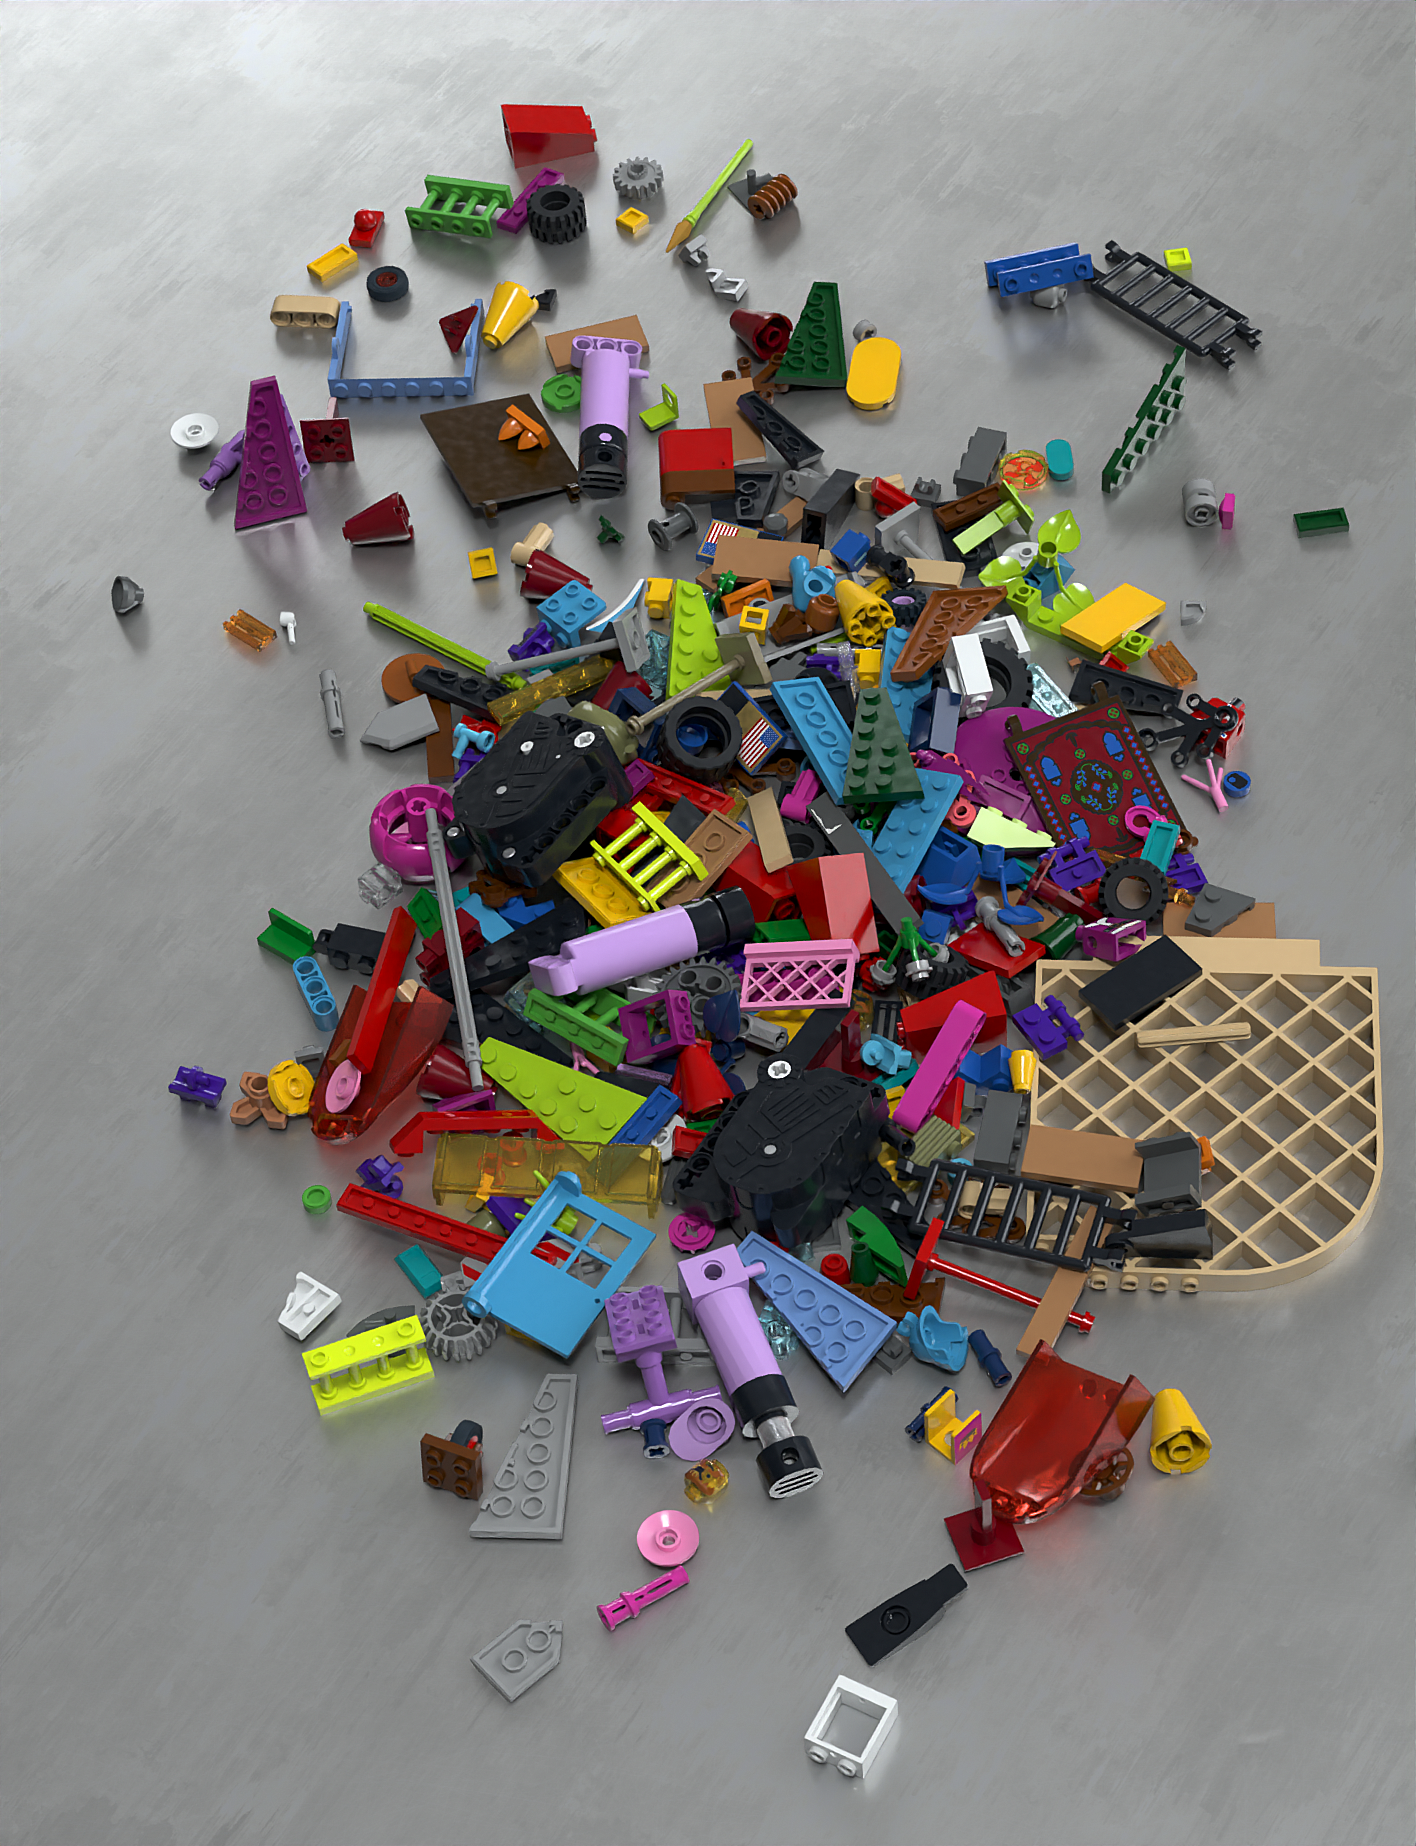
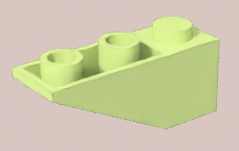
(1012, 835)

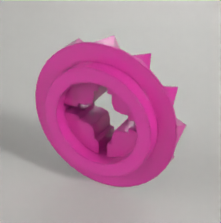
(678, 1232)

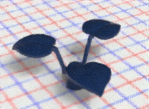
(722, 1017)

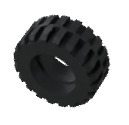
(1005, 669)

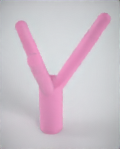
(1214, 790)
(580, 1059)

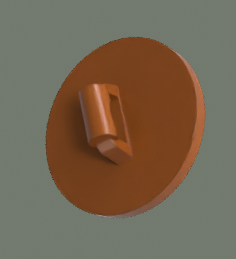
(399, 675)

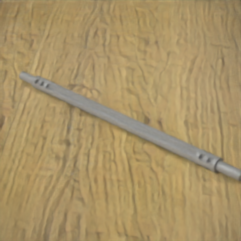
(454, 951)

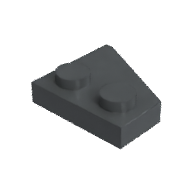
(1216, 909)

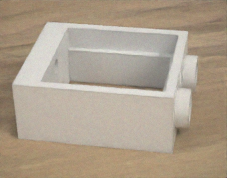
(1003, 629)
(968, 674)
(860, 1698)

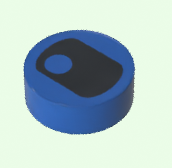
(1237, 784)

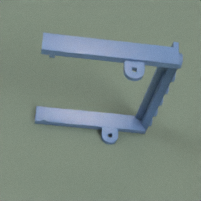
(402, 386)

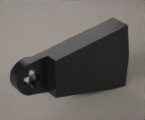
(1167, 1236)

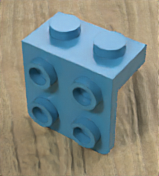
(569, 612)

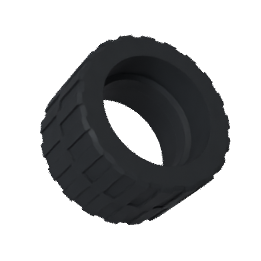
(708, 713)

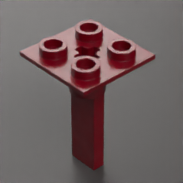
(327, 438)
(1054, 895)
(846, 1054)
(979, 1535)

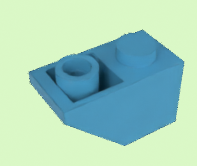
(1045, 578)

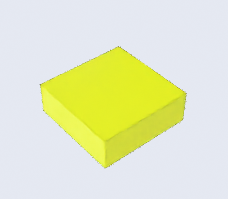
(1177, 259)

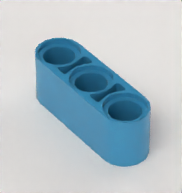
(491, 923)
(316, 994)

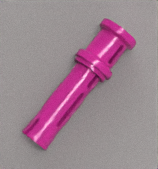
(631, 1607)

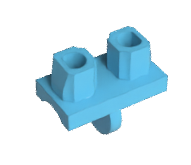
(885, 1054)

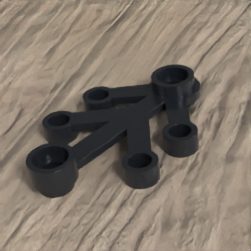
(1192, 728)

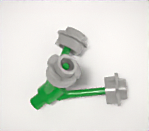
(884, 971)

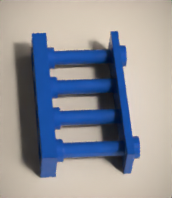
(1038, 269)

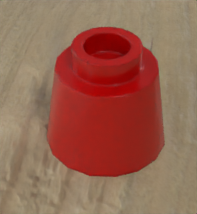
(835, 1269)

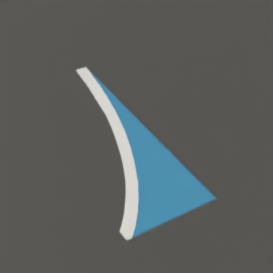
(627, 604)

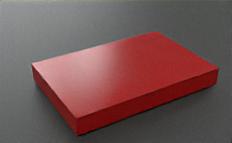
(987, 952)

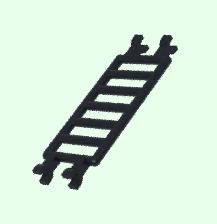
(1212, 348)
(1092, 1254)

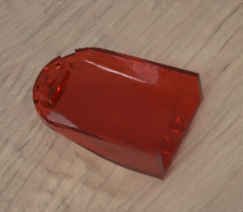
(404, 1049)
(1054, 1435)

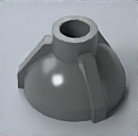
(125, 594)

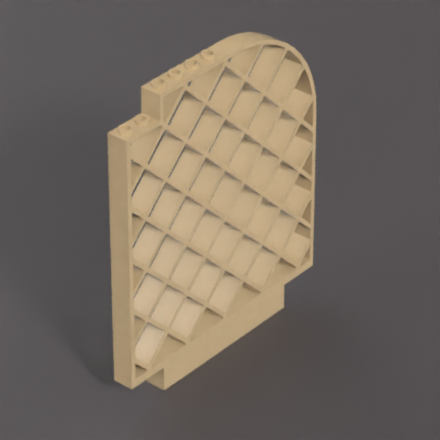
(1270, 970)

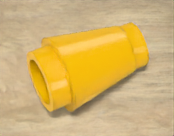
(1022, 1070)

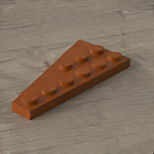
(944, 616)

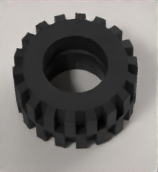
(556, 213)
(806, 842)
(1133, 867)
(940, 978)

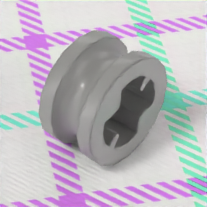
(864, 330)

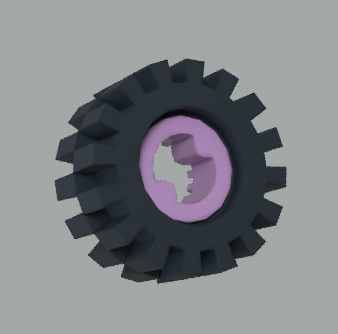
(906, 605)

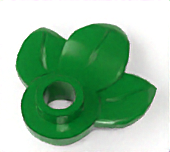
(726, 585)

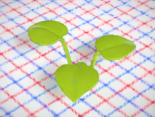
(1055, 536)

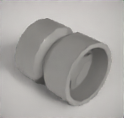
(1200, 502)

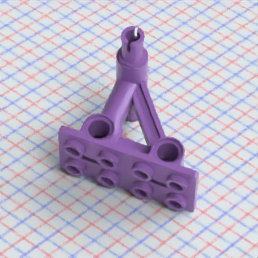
(231, 455)
(640, 1332)

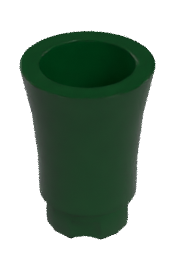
(1059, 937)

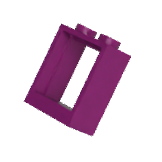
(635, 1027)

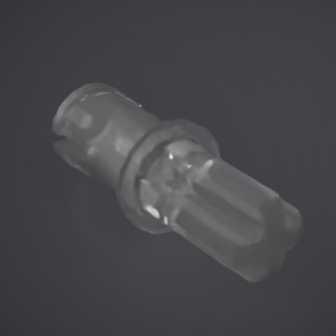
(847, 667)

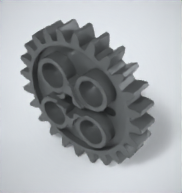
(701, 982)

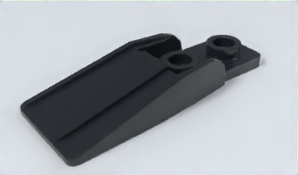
(905, 1616)

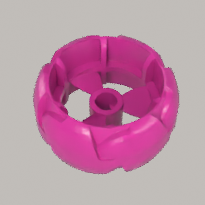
(409, 806)

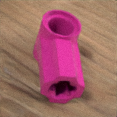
(804, 793)

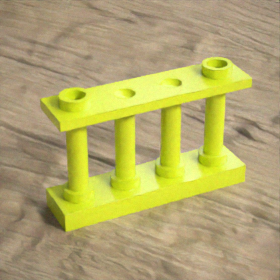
(659, 836)
(373, 1380)

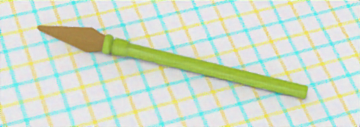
(684, 228)

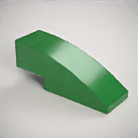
(867, 1228)

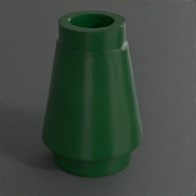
(862, 1265)

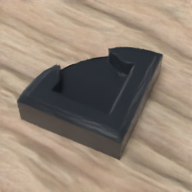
(546, 299)

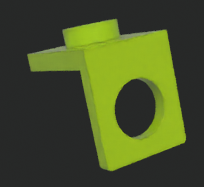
(663, 412)

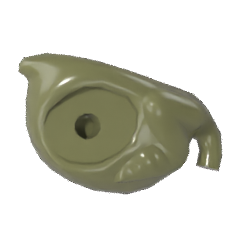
(620, 739)

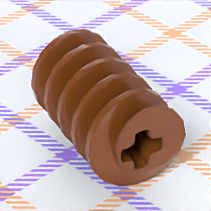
(772, 197)

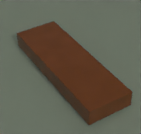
(968, 507)

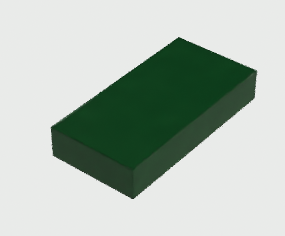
(1321, 522)

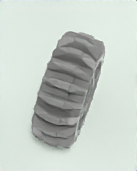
(459, 1333)

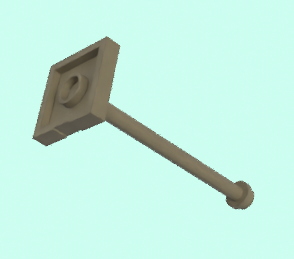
(742, 663)

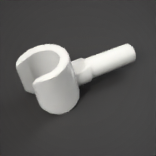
(287, 620)

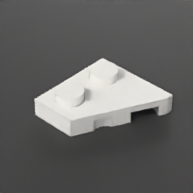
(307, 1306)

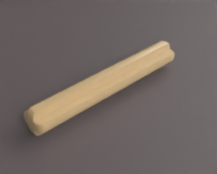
(1193, 1034)

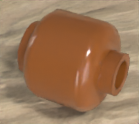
(822, 613)

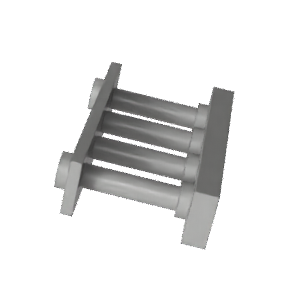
(688, 1350)

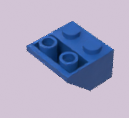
(948, 859)

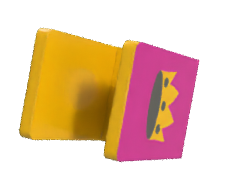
(942, 1420)

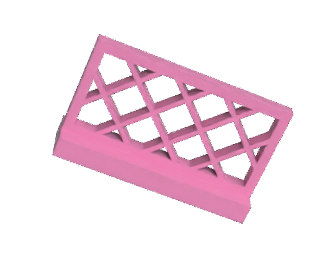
(799, 956)

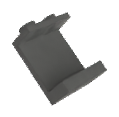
(1170, 1175)

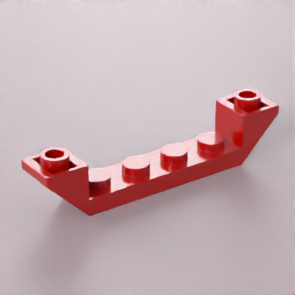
(410, 1137)

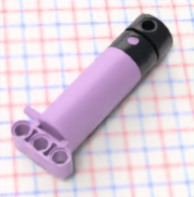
(604, 411)
(646, 944)

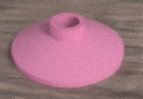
(342, 1087)
(665, 1527)

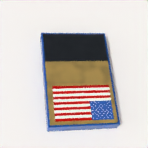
(717, 527)
(760, 733)

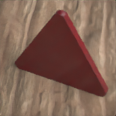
(456, 327)

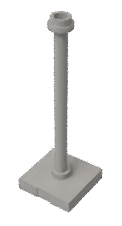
(902, 532)
(629, 640)

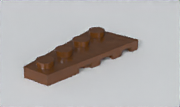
(890, 1298)

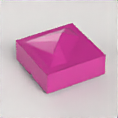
(1226, 511)

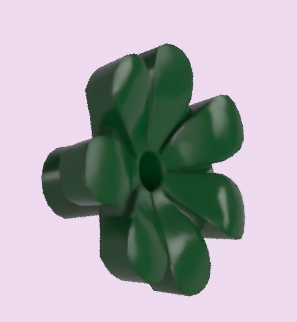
(608, 532)

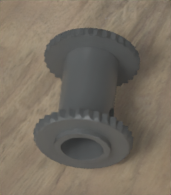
(664, 532)

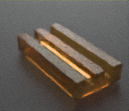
(253, 627)
(1176, 662)

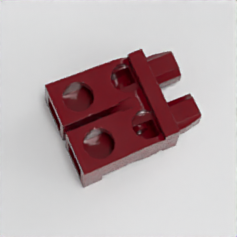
(435, 957)

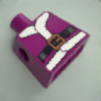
(1106, 933)

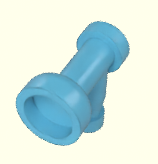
(483, 740)

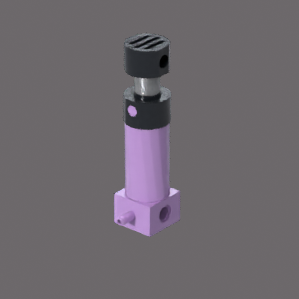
(719, 1300)

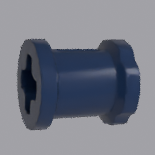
(654, 1438)

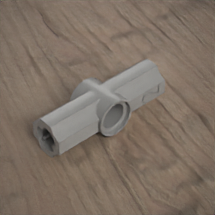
(762, 1032)

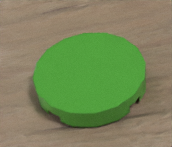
(562, 393)

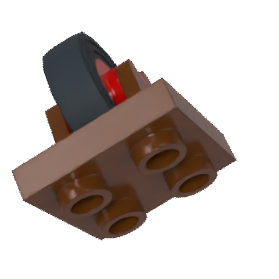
(455, 1461)

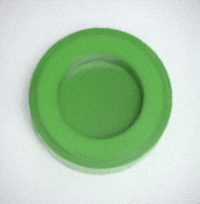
(316, 1199)

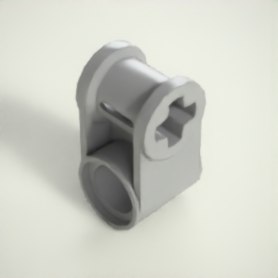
(804, 482)

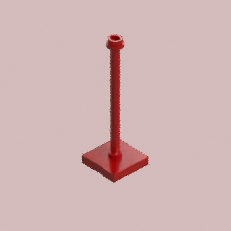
(928, 1260)

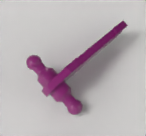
(932, 761)

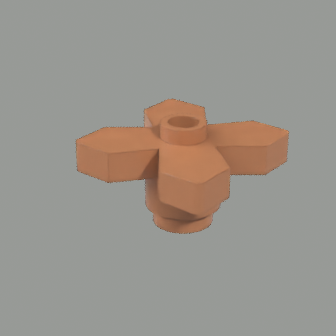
(256, 1103)

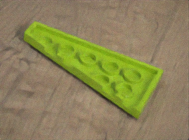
(692, 641)
(564, 1098)

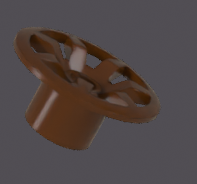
(1110, 1482)

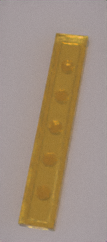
(554, 686)

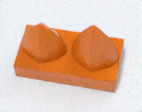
(531, 431)
(734, 602)

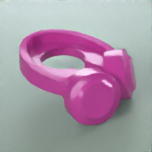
(1145, 811)

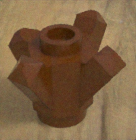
(790, 625)

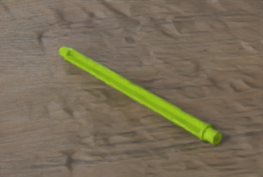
(438, 643)

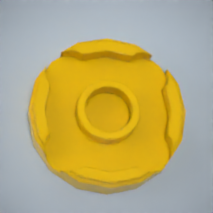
(290, 1087)

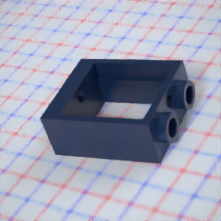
(623, 705)
(935, 722)

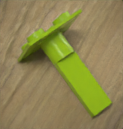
(1009, 511)

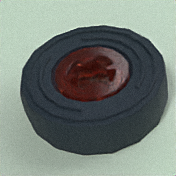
(387, 283)

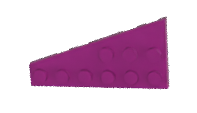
(268, 469)

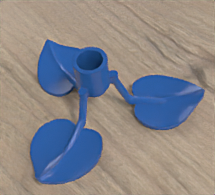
(993, 869)

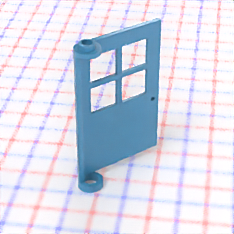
(545, 1299)

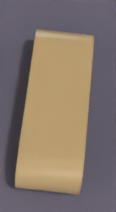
(305, 311)

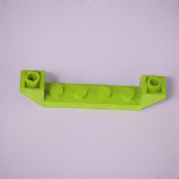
(1027, 605)

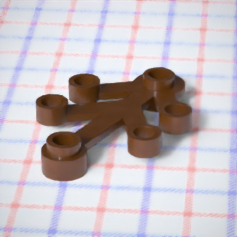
(765, 389)
(783, 770)
(499, 892)
(1015, 1235)

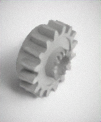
(638, 178)

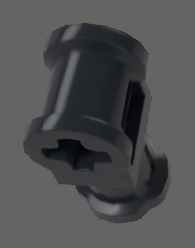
(892, 566)

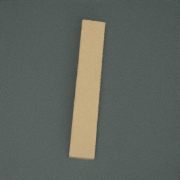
(927, 572)
(770, 830)

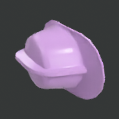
(701, 1429)

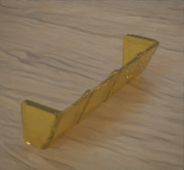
(506, 1167)

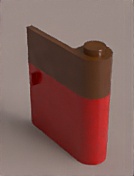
(695, 464)

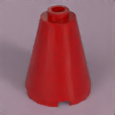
(702, 1086)

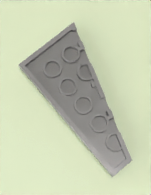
(533, 1478)

